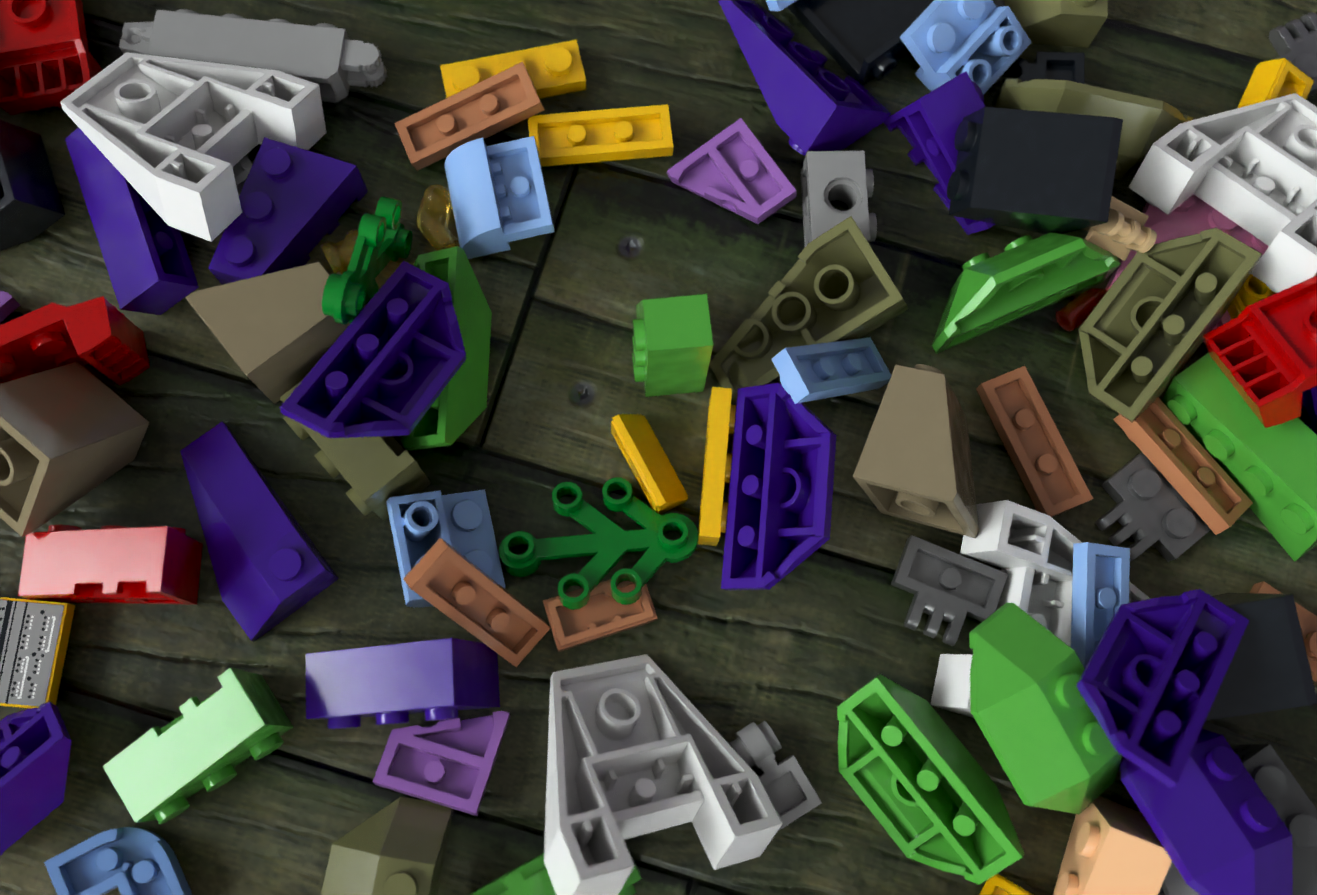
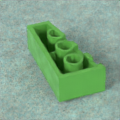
(1268, 464)

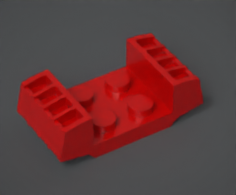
(42, 53)
(80, 333)
(1271, 352)

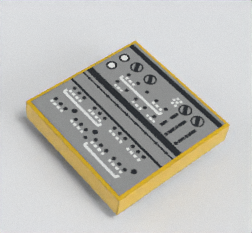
(32, 650)

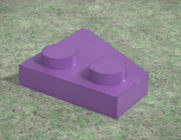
(735, 174)
(444, 761)

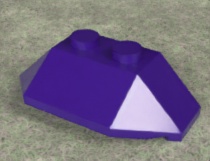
(385, 362)
(776, 488)
(1160, 676)
(31, 769)
(1216, 823)

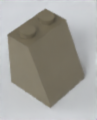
(271, 324)
(60, 442)
(920, 454)

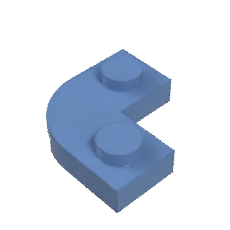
(121, 859)

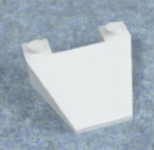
(186, 123)
(1254, 170)
(1039, 581)
(636, 761)

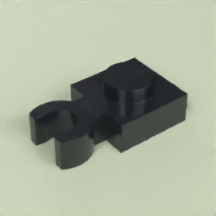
(1050, 66)

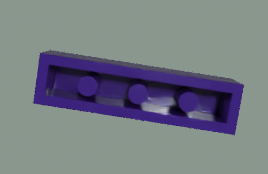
(139, 249)

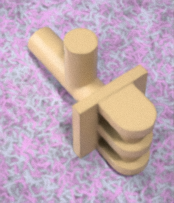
(1123, 231)

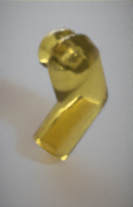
(435, 216)

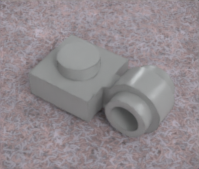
(783, 781)

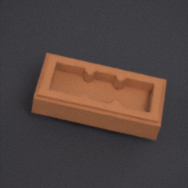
(599, 617)

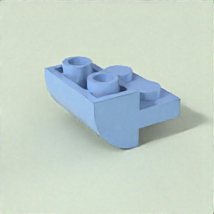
(963, 38)
(497, 194)
(457, 518)

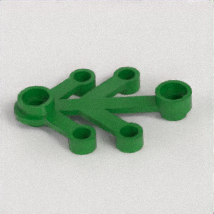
(378, 242)
(607, 543)

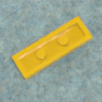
(552, 68)
(602, 135)
(716, 466)

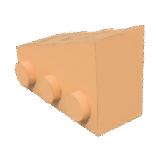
(1112, 853)

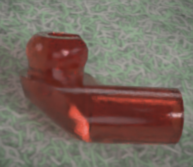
(1079, 309)

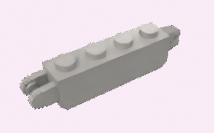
(305, 51)

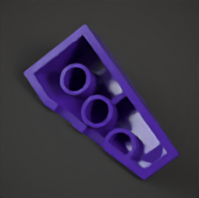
(804, 97)
(254, 542)

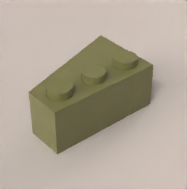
(371, 465)

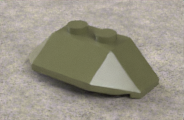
(1143, 117)
(1159, 315)
(392, 852)

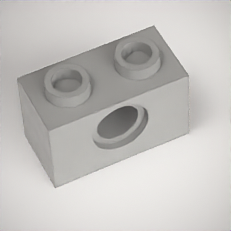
(836, 177)

